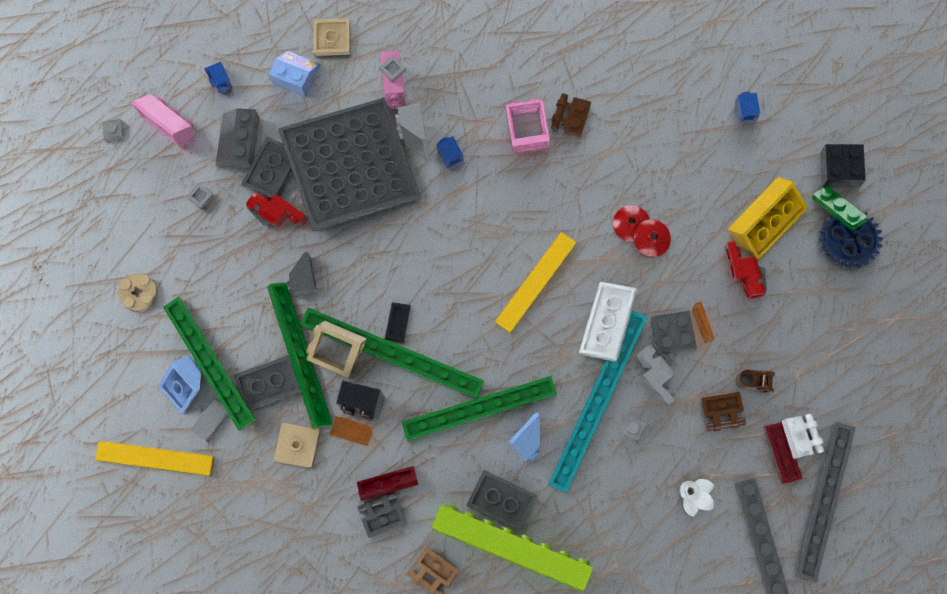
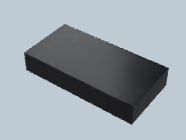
(397, 322)

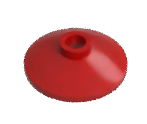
(621, 221)
(646, 244)

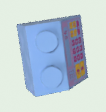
(293, 72)

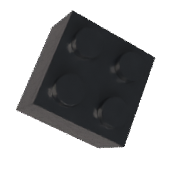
(843, 165)
(360, 400)

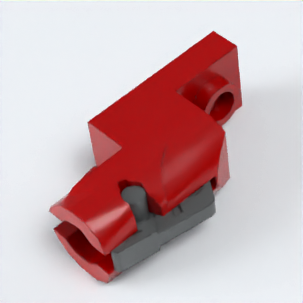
(274, 210)
(746, 271)

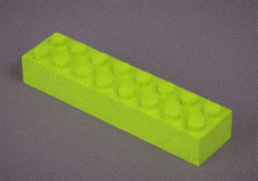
(512, 548)

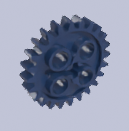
(835, 246)

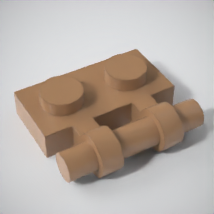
(435, 566)

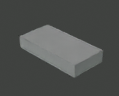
(210, 420)

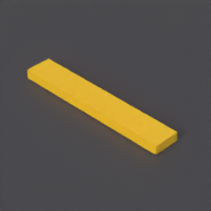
(535, 282)
(154, 458)

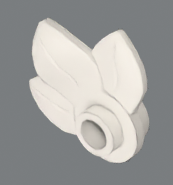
(699, 498)

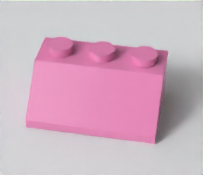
(164, 119)

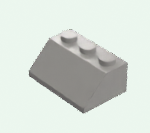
(412, 129)

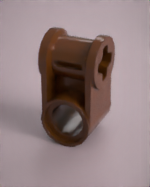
(759, 381)

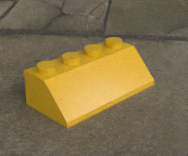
(768, 217)

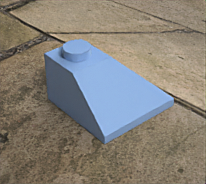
(181, 382)
(527, 439)

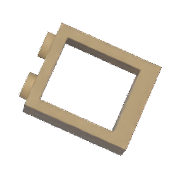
(352, 361)

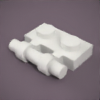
(798, 438)

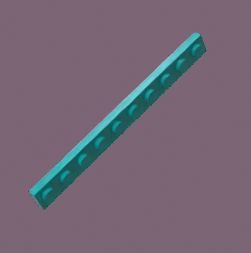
(595, 408)

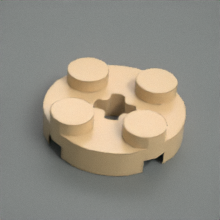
(128, 287)

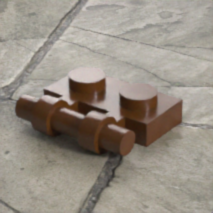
(576, 118)
(723, 405)

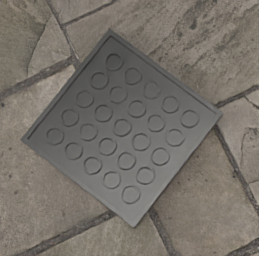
(348, 163)

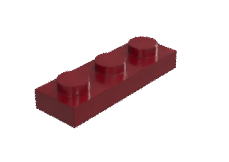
(784, 461)
(387, 483)

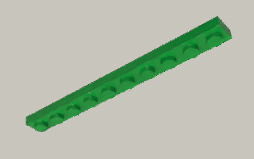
(402, 357)

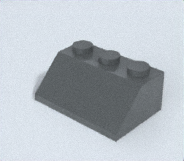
(237, 138)

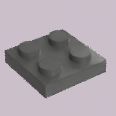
(674, 332)

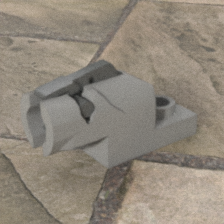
(658, 372)

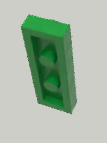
(839, 208)

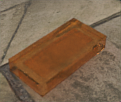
(703, 323)
(351, 431)

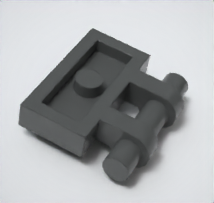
(384, 520)

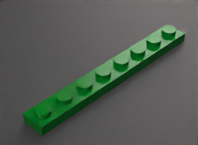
(297, 351)
(209, 364)
(479, 408)

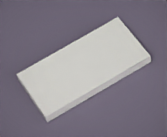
(608, 321)

